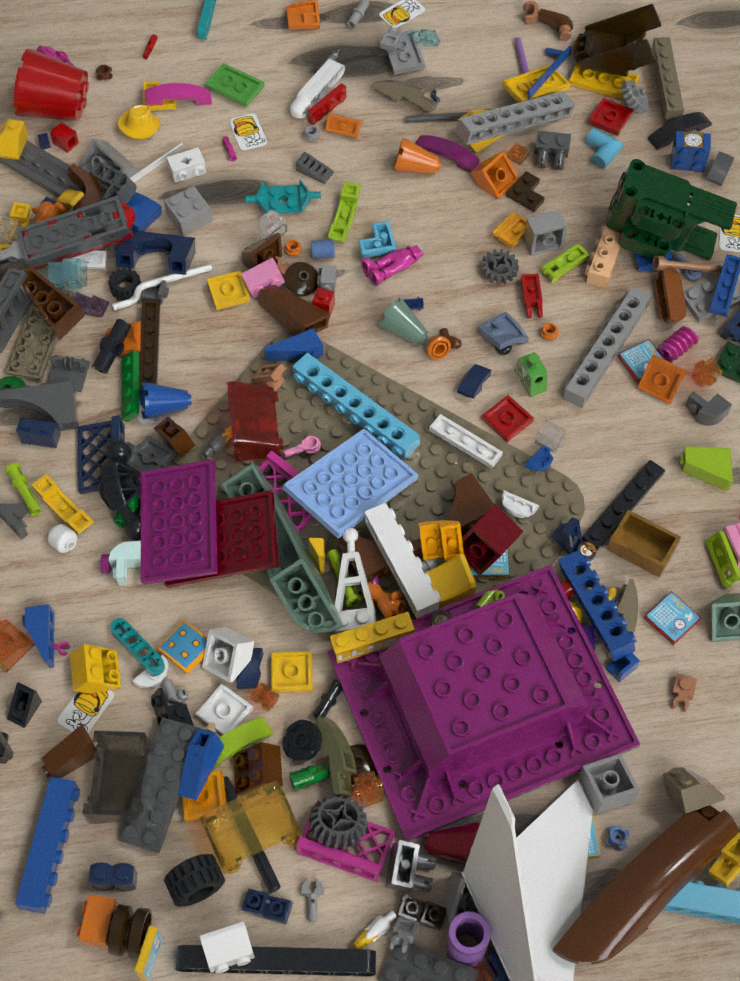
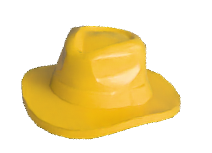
(138, 122)

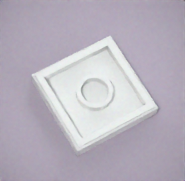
(224, 710)

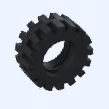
(120, 277)

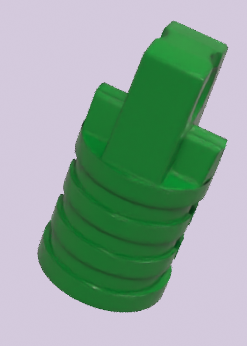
(308, 776)

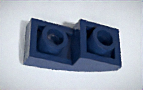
(473, 381)
(251, 673)
(267, 906)

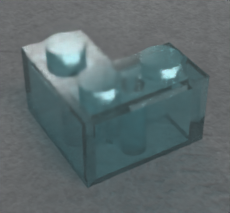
(68, 273)

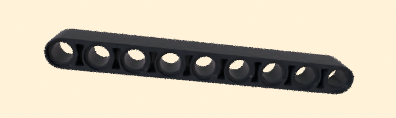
(287, 961)

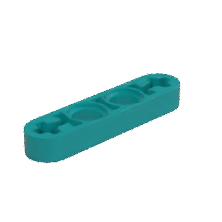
(205, 19)
(136, 647)

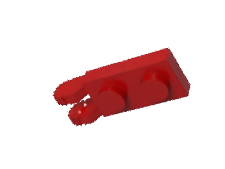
(532, 294)

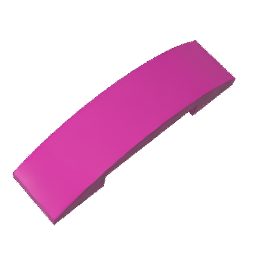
(177, 91)

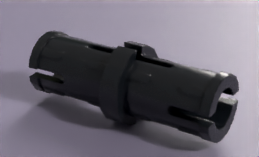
(328, 699)

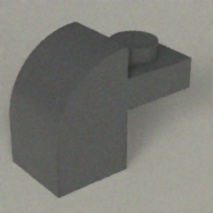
(709, 412)

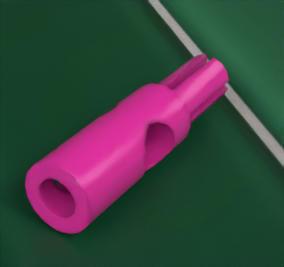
(229, 148)

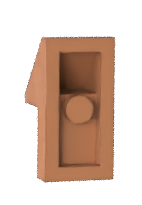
(270, 376)

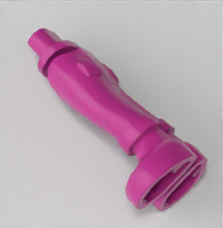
(390, 263)

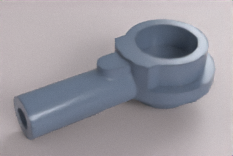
(691, 275)

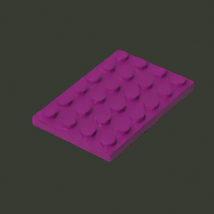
(178, 522)

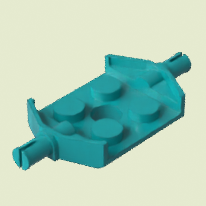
(296, 196)

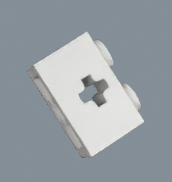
(186, 165)

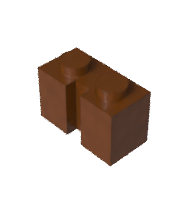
(174, 436)

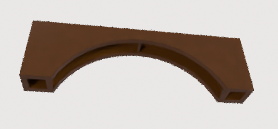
(468, 508)

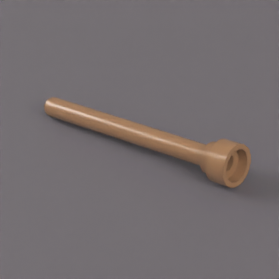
(661, 263)

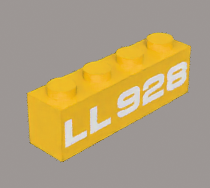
(371, 637)

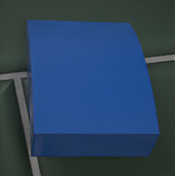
(145, 211)

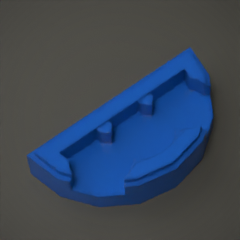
(540, 460)

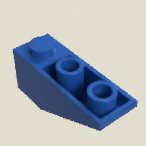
(199, 762)

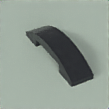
(664, 135)

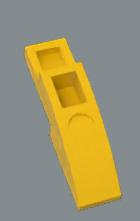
(728, 865)

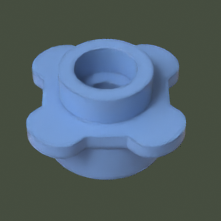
(617, 831)

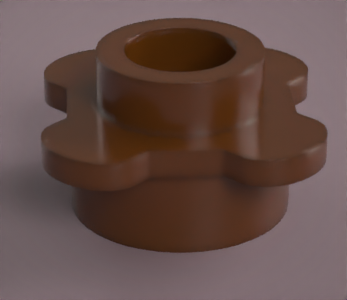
(104, 72)

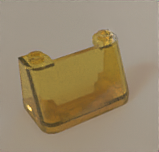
(250, 826)

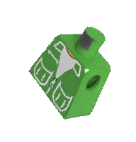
(532, 374)

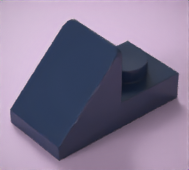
(568, 535)

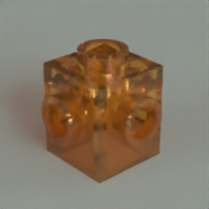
(711, 368)
(368, 789)

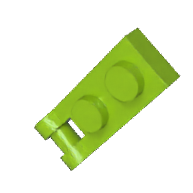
(565, 262)
(723, 559)

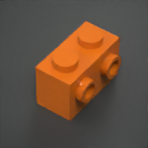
(97, 920)

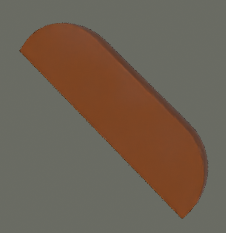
(670, 296)

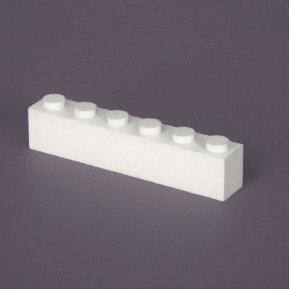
(401, 560)

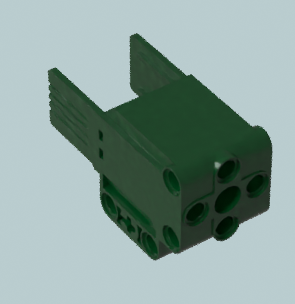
(655, 217)

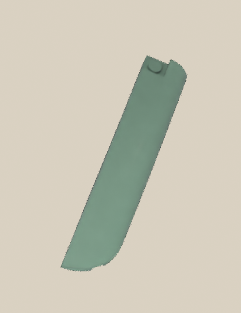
(297, 576)

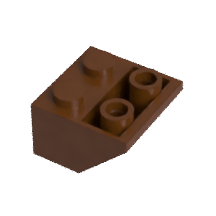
(257, 767)

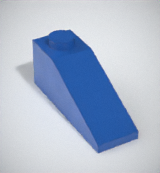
(295, 347)
(40, 625)

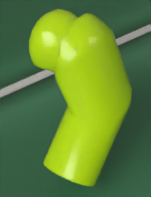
(490, 597)

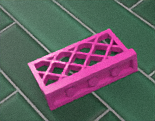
(285, 472)
(343, 859)

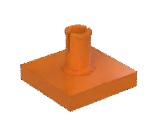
(661, 379)

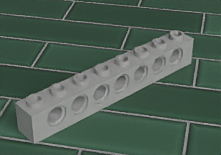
(514, 117)
(614, 336)

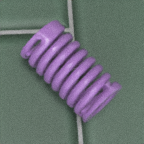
(473, 925)

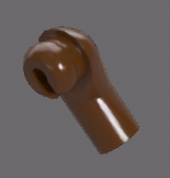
(455, 343)

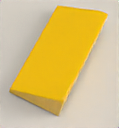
(317, 552)

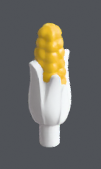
(375, 930)

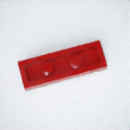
(327, 104)

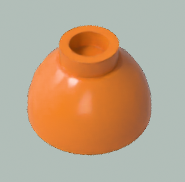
(438, 347)

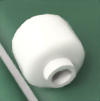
(62, 538)

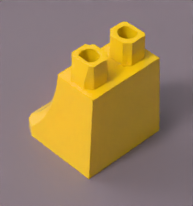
(452, 580)

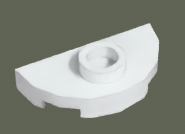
(518, 506)
(146, 680)

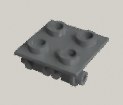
(69, 369)

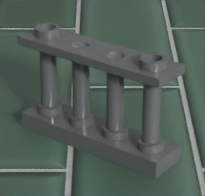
(12, 304)

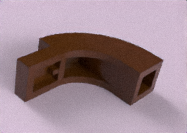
(88, 184)

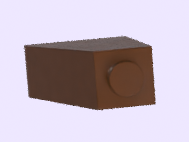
(69, 754)

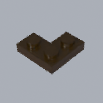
(523, 192)

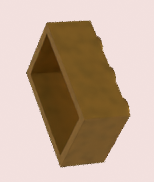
(643, 543)

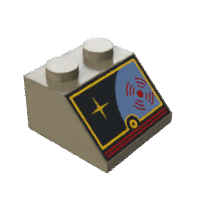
(690, 790)

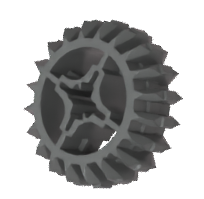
(338, 822)

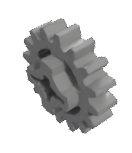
(634, 96)

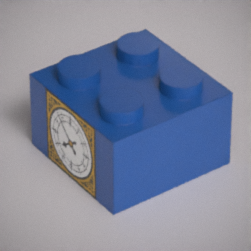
(690, 151)

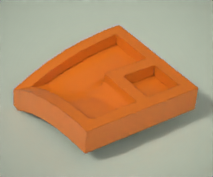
(303, 15)

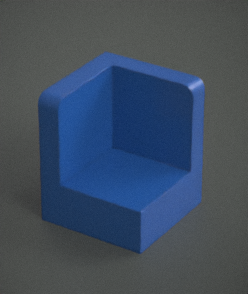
(623, 667)

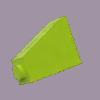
(708, 465)

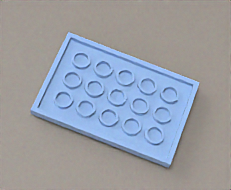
(349, 482)

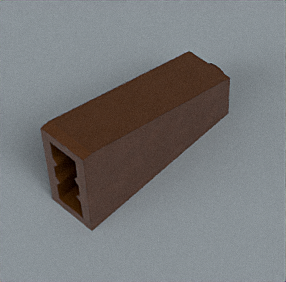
(293, 311)

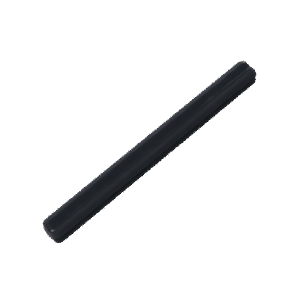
(260, 858)

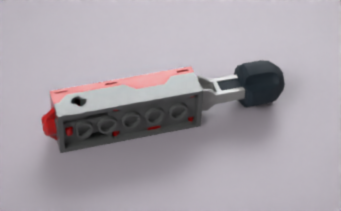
(71, 234)

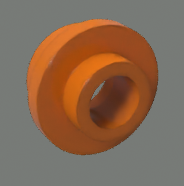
(293, 247)
(549, 327)

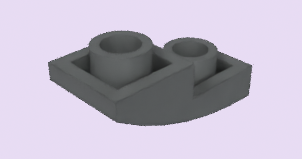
(720, 168)

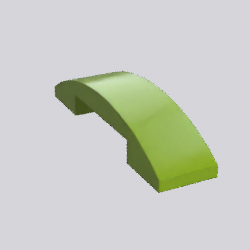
(345, 212)
(242, 737)

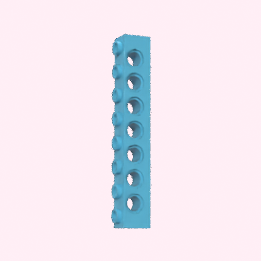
(337, 386)

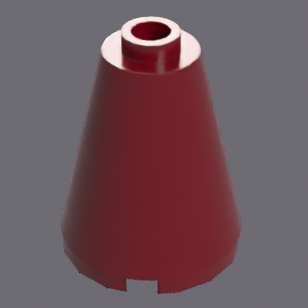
(452, 842)

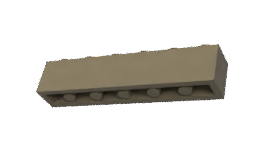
(667, 79)

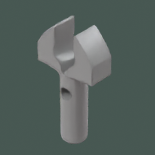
(312, 898)

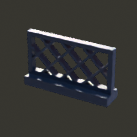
(116, 432)

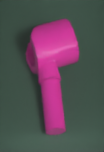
(62, 644)

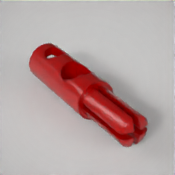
(151, 43)

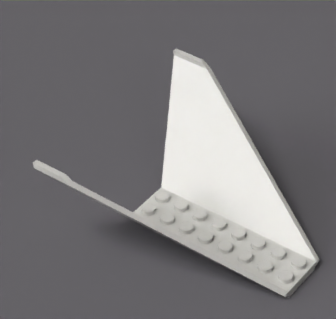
(531, 883)

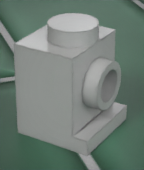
(327, 277)

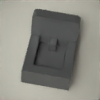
(156, 293)

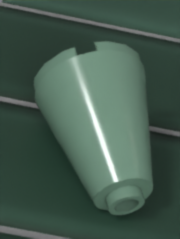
(403, 323)

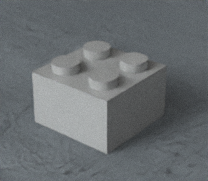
(188, 210)
(545, 232)
(608, 783)

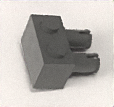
(554, 145)
(403, 864)

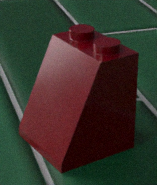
(489, 539)

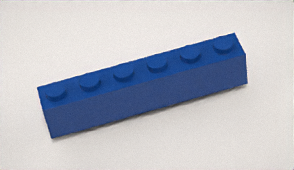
(47, 845)

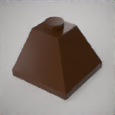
(262, 251)

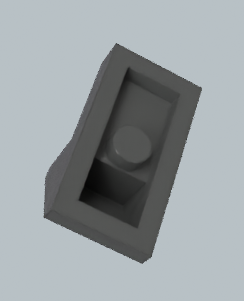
(12, 515)

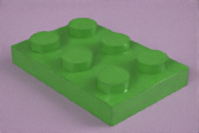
(234, 85)

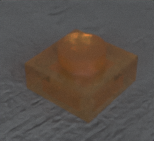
(518, 154)

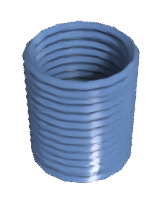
(322, 248)

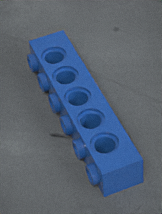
(618, 645)

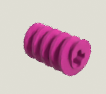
(678, 344)

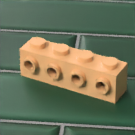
(604, 258)

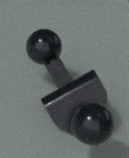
(120, 486)

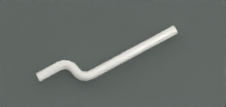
(155, 282)

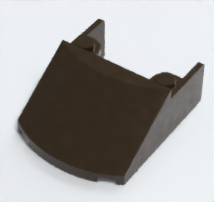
(610, 43)

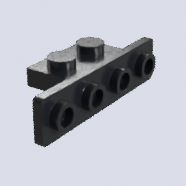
(173, 712)

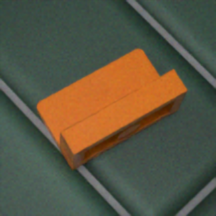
(343, 125)

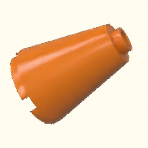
(415, 159)

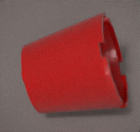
(49, 88)

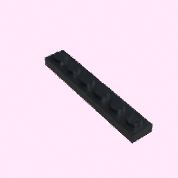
(625, 501)

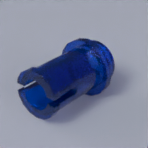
(415, 303)

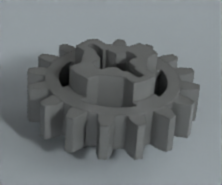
(499, 266)

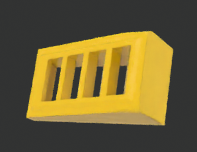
(69, 198)

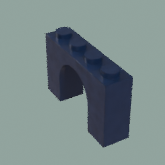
(179, 248)

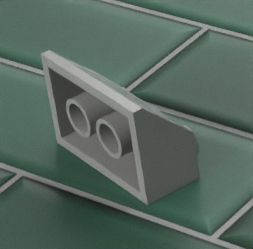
(102, 152)

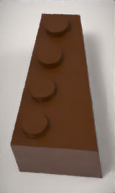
(53, 304)

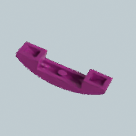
(450, 150)

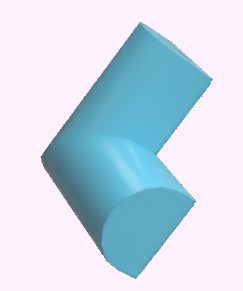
(606, 147)
(381, 244)

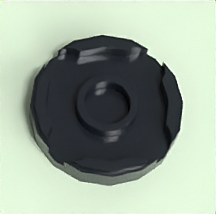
(302, 740)

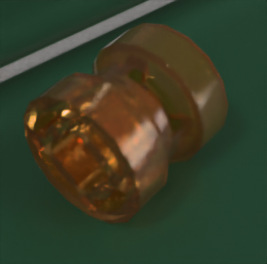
(265, 697)

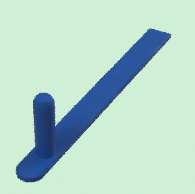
(562, 56)

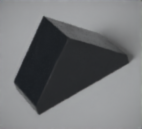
(23, 705)

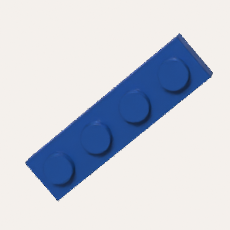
(726, 286)

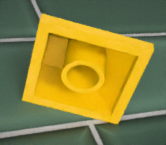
(12, 138)

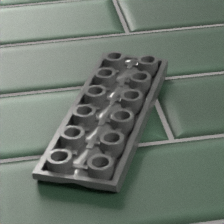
(42, 169)

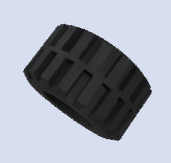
(194, 880)

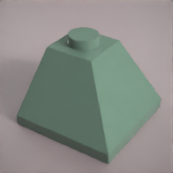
(725, 618)

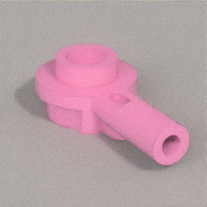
(309, 445)

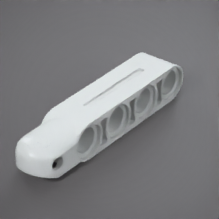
(317, 88)

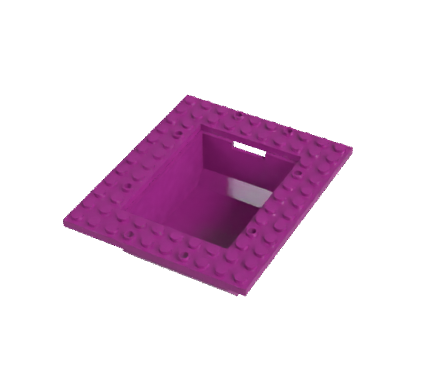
(484, 704)

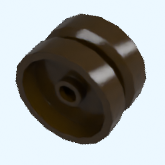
(128, 930)

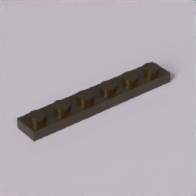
(149, 342)

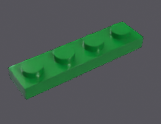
(130, 386)

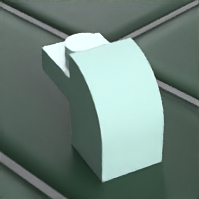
(125, 556)

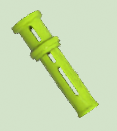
(20, 482)
(351, 593)

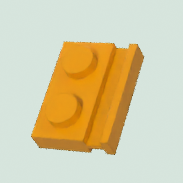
(511, 230)

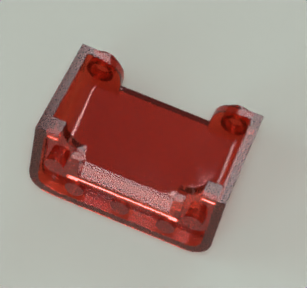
(253, 421)

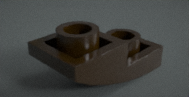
(425, 912)

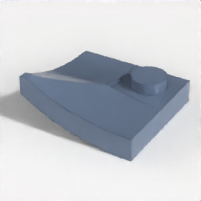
(503, 331)

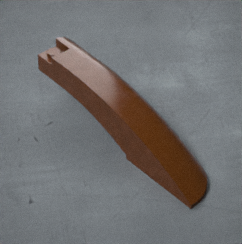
(646, 886)

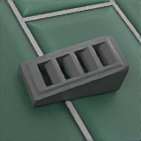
(306, 161)

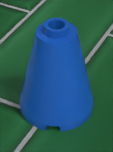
(162, 400)

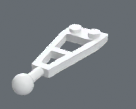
(357, 617)

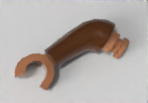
(560, 21)

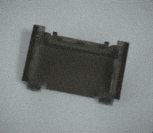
(117, 777)

